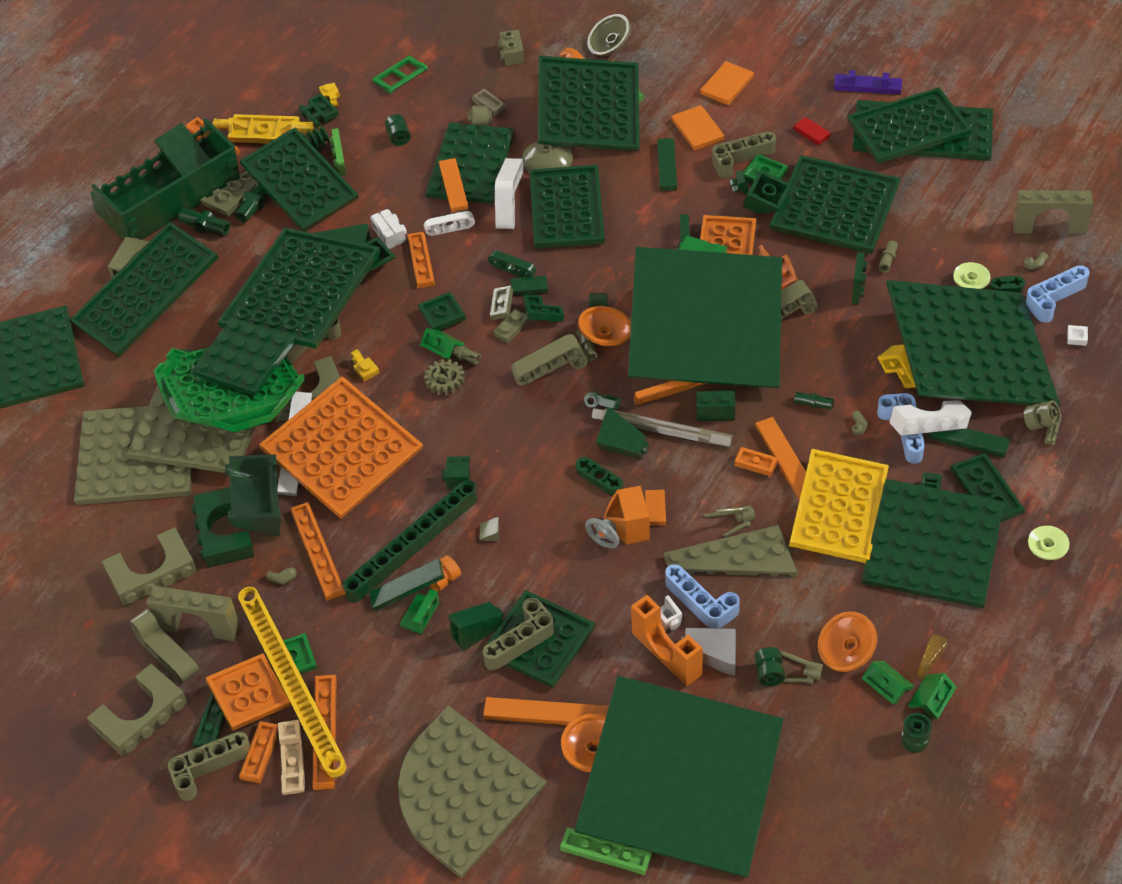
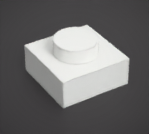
(1077, 335)

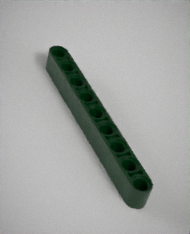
(420, 532)

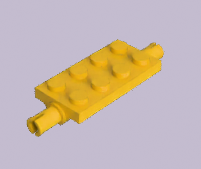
(260, 127)

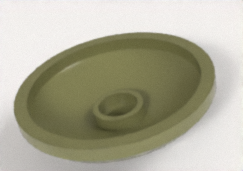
(609, 35)
(546, 156)

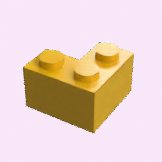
(896, 361)

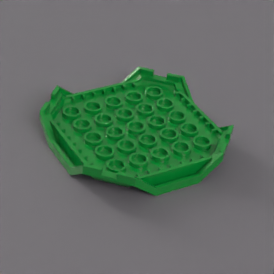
(219, 405)

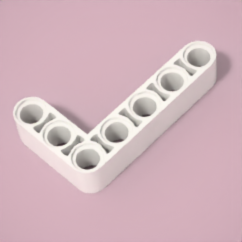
(505, 193)

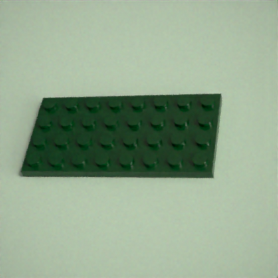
(974, 146)
(144, 289)

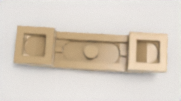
(291, 757)

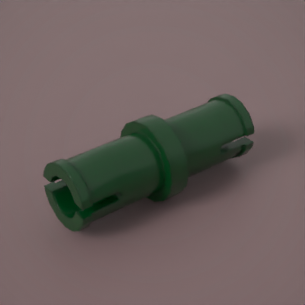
(814, 400)

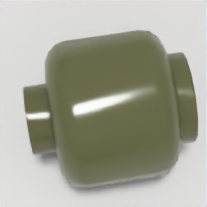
(479, 116)

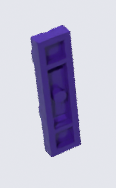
(868, 83)

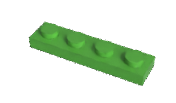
(606, 852)

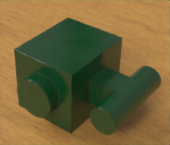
(456, 470)

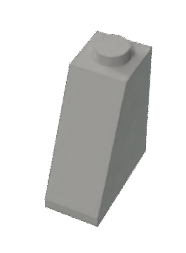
(717, 646)

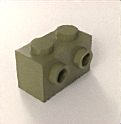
(511, 47)

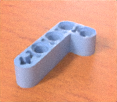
(1042, 297)
(885, 408)
(679, 581)

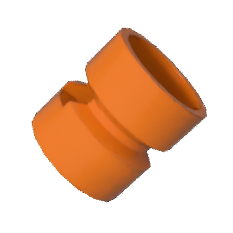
(451, 573)

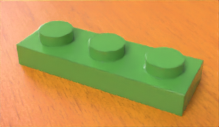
(337, 152)

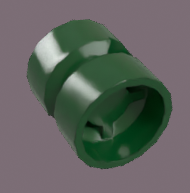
(397, 130)
(769, 666)
(916, 732)

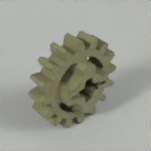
(444, 377)

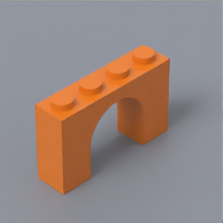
(682, 658)

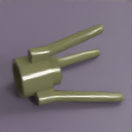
(742, 514)
(812, 669)

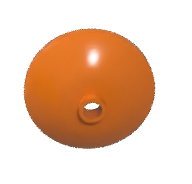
(605, 326)
(840, 635)
(581, 737)

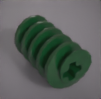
(317, 137)

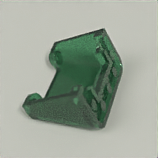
(254, 493)

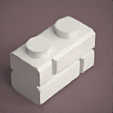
(388, 228)

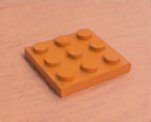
(733, 232)
(247, 691)

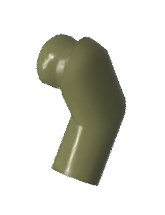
(1031, 264)
(860, 425)
(283, 577)

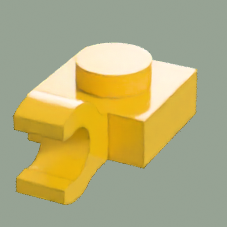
(330, 92)
(364, 367)

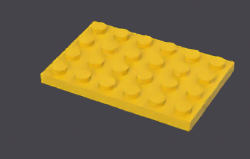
(839, 506)

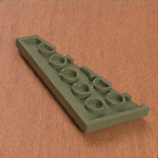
(741, 554)

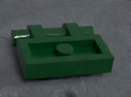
(322, 108)

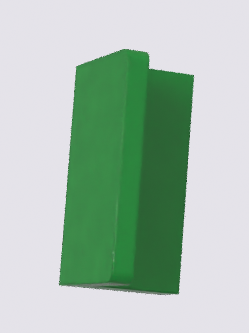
(439, 342)
(420, 611)
(886, 681)
(933, 694)

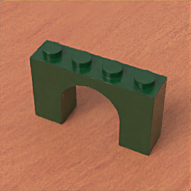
(218, 548)

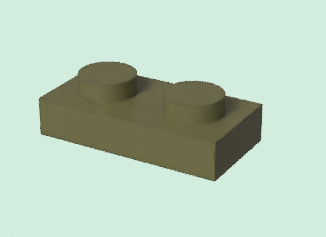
(501, 302)
(511, 326)

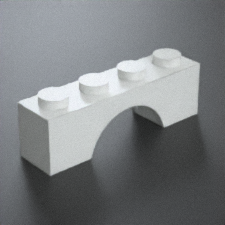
(912, 420)

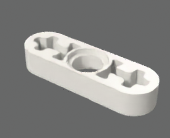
(436, 222)

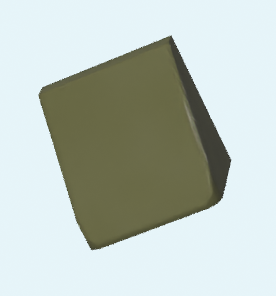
(490, 530)

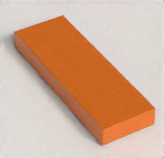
(259, 752)

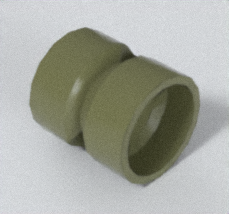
(1042, 415)

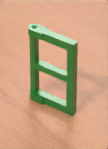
(394, 69)

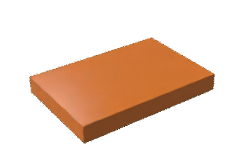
(727, 83)
(697, 127)

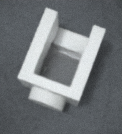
(670, 615)

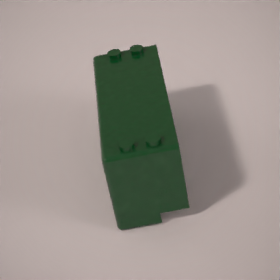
(160, 192)

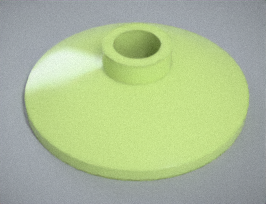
(971, 275)
(1048, 536)

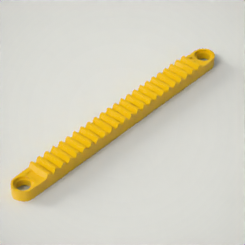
(292, 682)

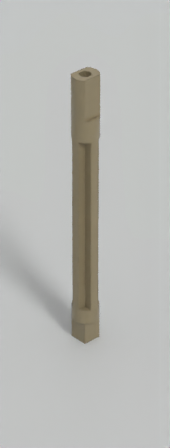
(671, 428)

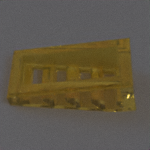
(934, 650)

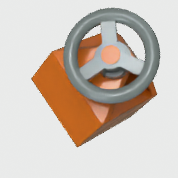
(623, 519)

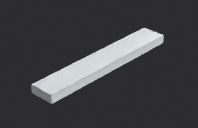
(287, 484)

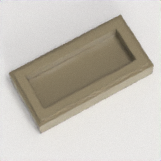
(487, 99)

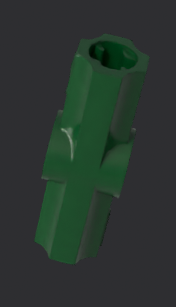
(251, 202)
(204, 221)

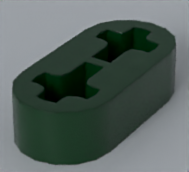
(1008, 283)

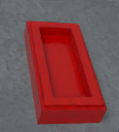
(812, 131)

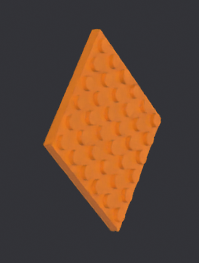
(341, 447)

